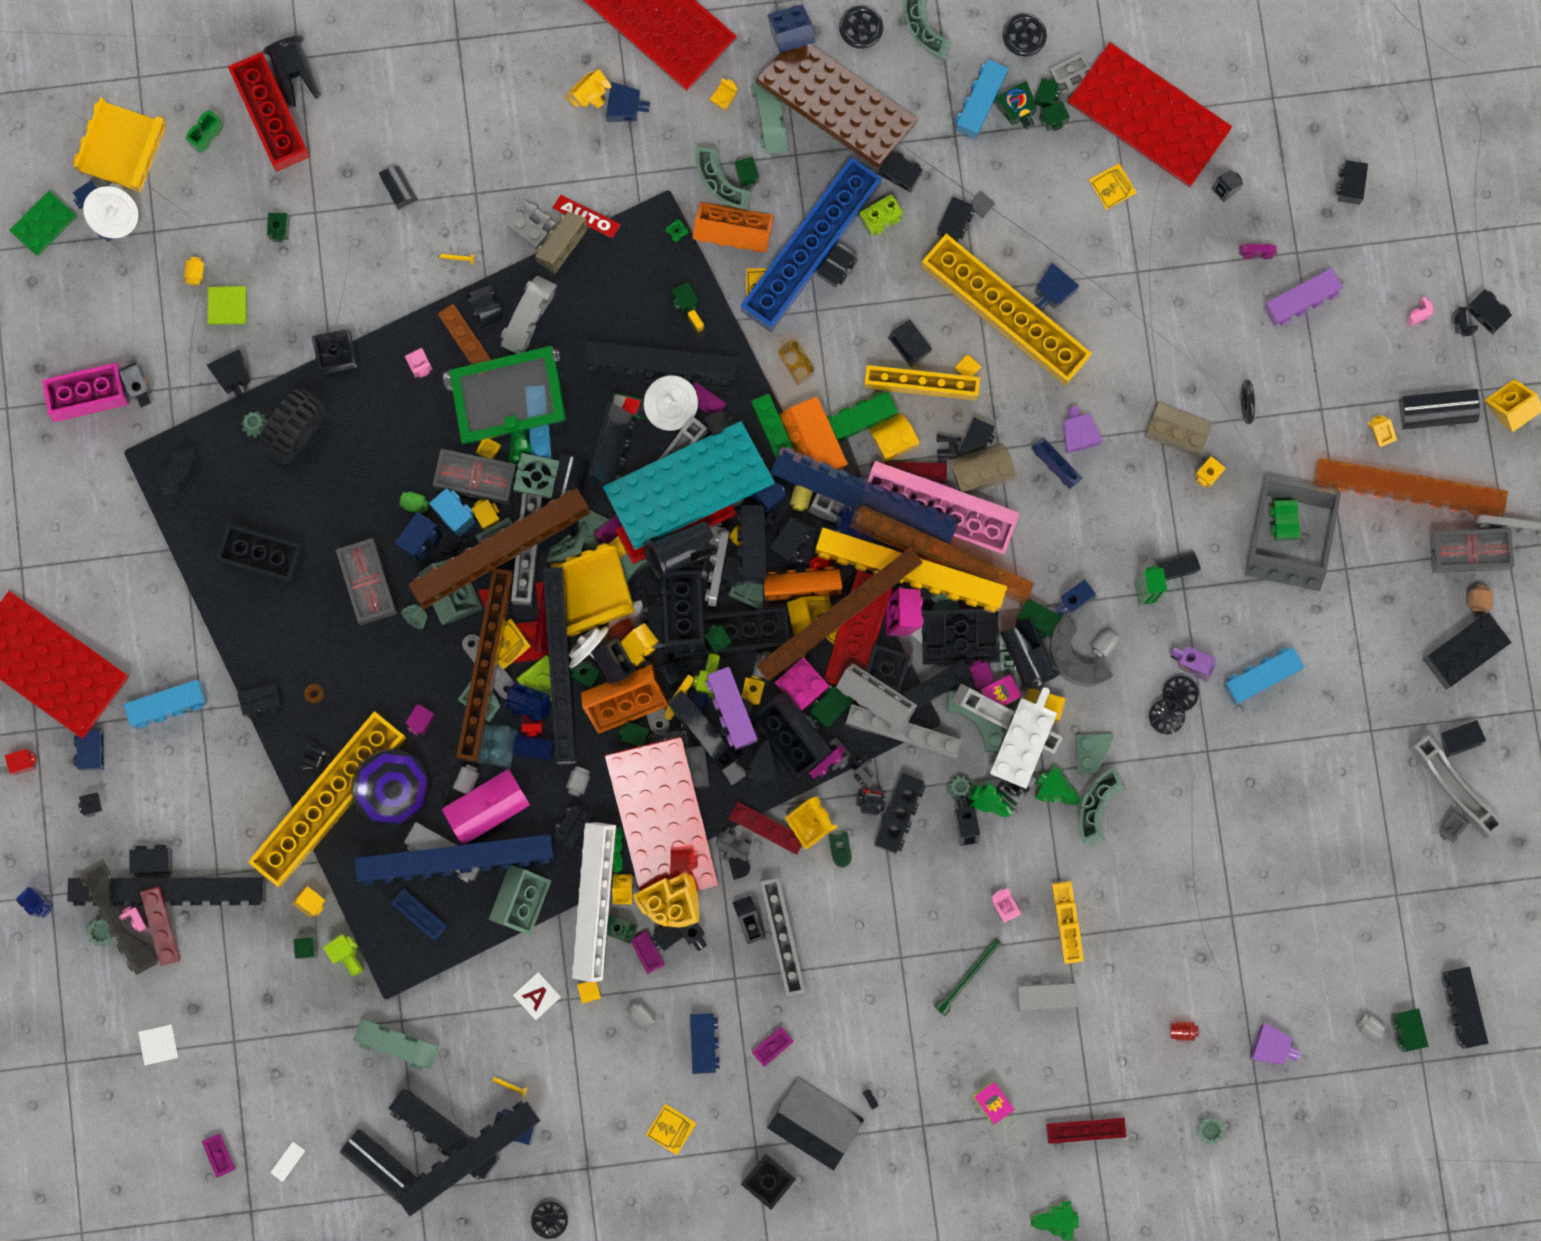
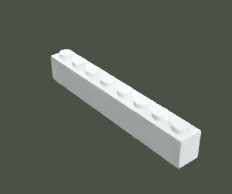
(593, 902)

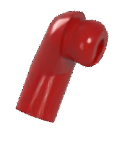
(817, 562)

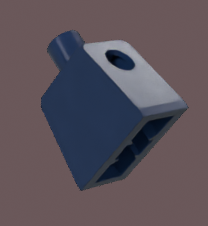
(624, 104)
(1054, 288)
(1082, 592)

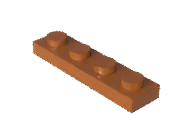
(463, 335)

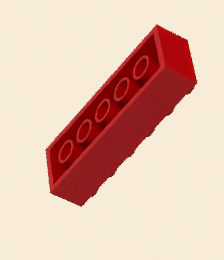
(268, 111)

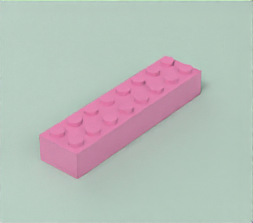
(979, 519)

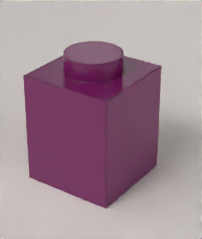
(981, 674)
(420, 720)

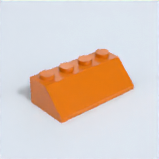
(733, 227)
(812, 434)
(804, 584)
(625, 700)

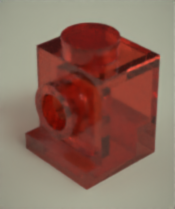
(683, 861)

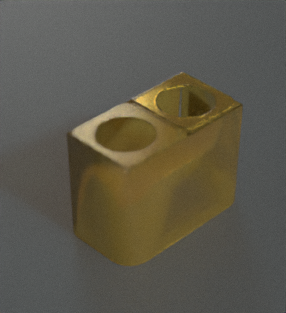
(793, 346)

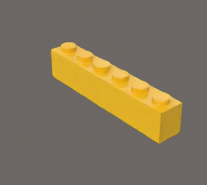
(922, 383)

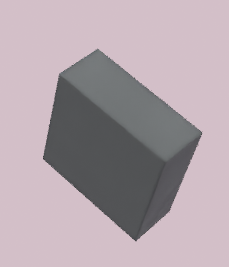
(982, 204)

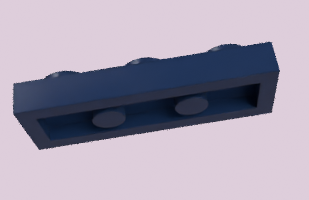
(1056, 463)
(419, 914)

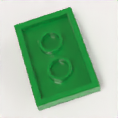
(43, 223)

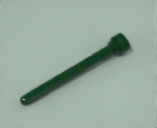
(944, 1005)

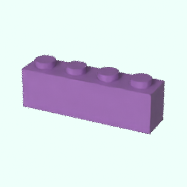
(1303, 297)
(732, 708)

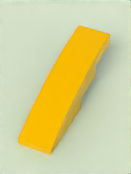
(1067, 922)

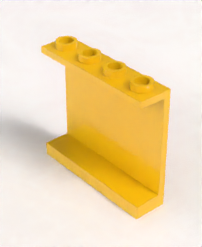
(119, 145)
(594, 589)

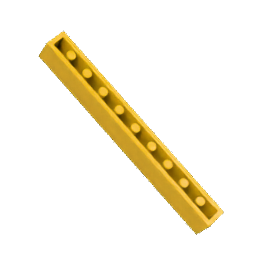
(929, 575)

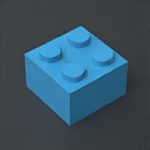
(452, 512)

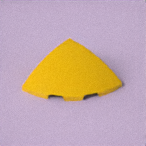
(670, 901)

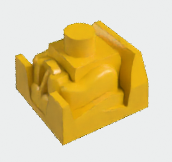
(588, 90)
(810, 822)

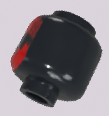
(871, 801)

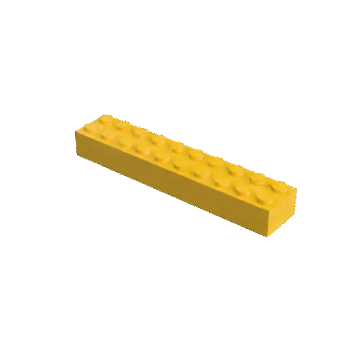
(1005, 310)
(321, 804)

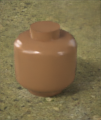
(1480, 599)

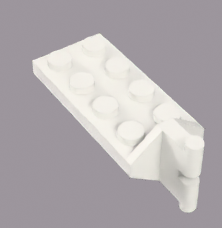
(1024, 741)

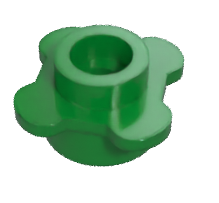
(677, 224)

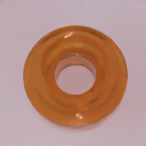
(313, 687)

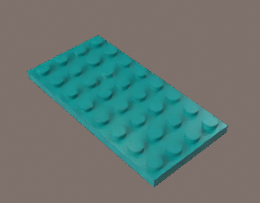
(688, 485)

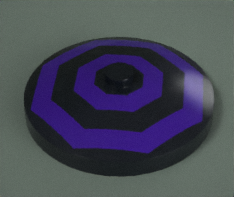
(390, 787)

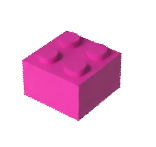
(904, 612)
(802, 684)

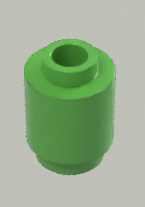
(414, 502)

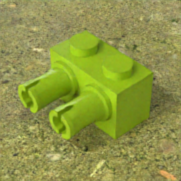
(881, 215)
(711, 667)
(344, 951)

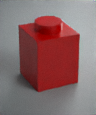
(21, 761)

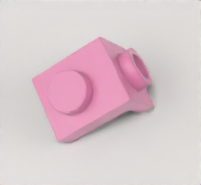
(1005, 905)

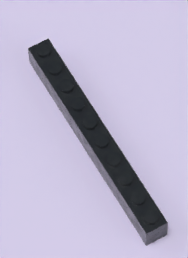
(178, 890)

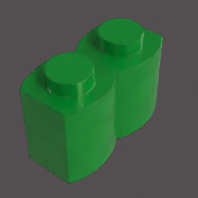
(200, 135)
(1285, 520)

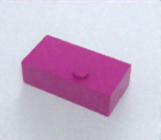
(84, 392)
(485, 807)

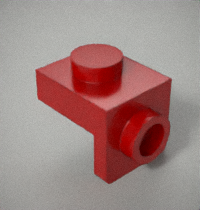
(532, 728)

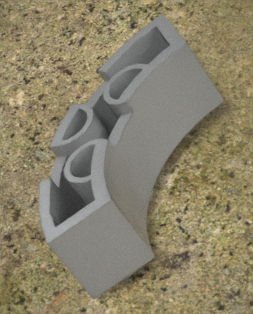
(532, 305)

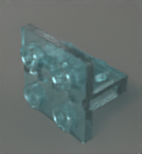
(498, 746)

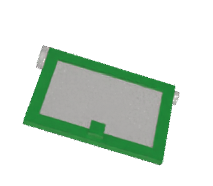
(507, 394)

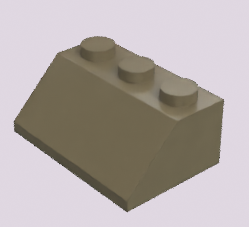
(561, 241)
(1178, 429)
(982, 469)

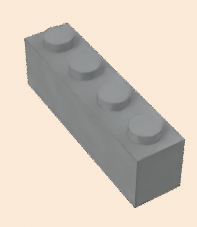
(876, 696)
(423, 838)

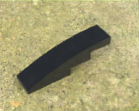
(697, 725)

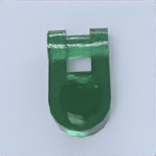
(840, 856)

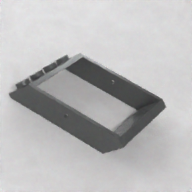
(1283, 570)

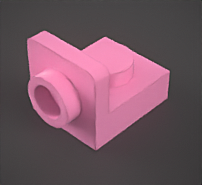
(1420, 315)
(418, 363)
(138, 920)

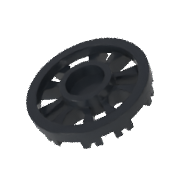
(1181, 693)
(1167, 716)
(549, 1220)

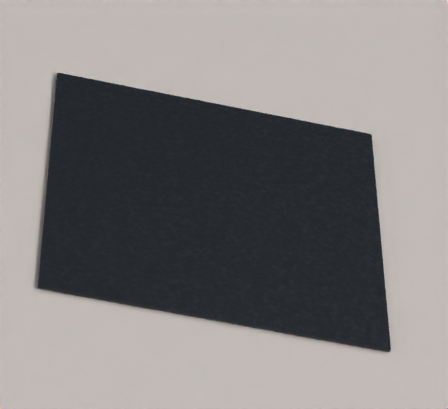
(347, 487)

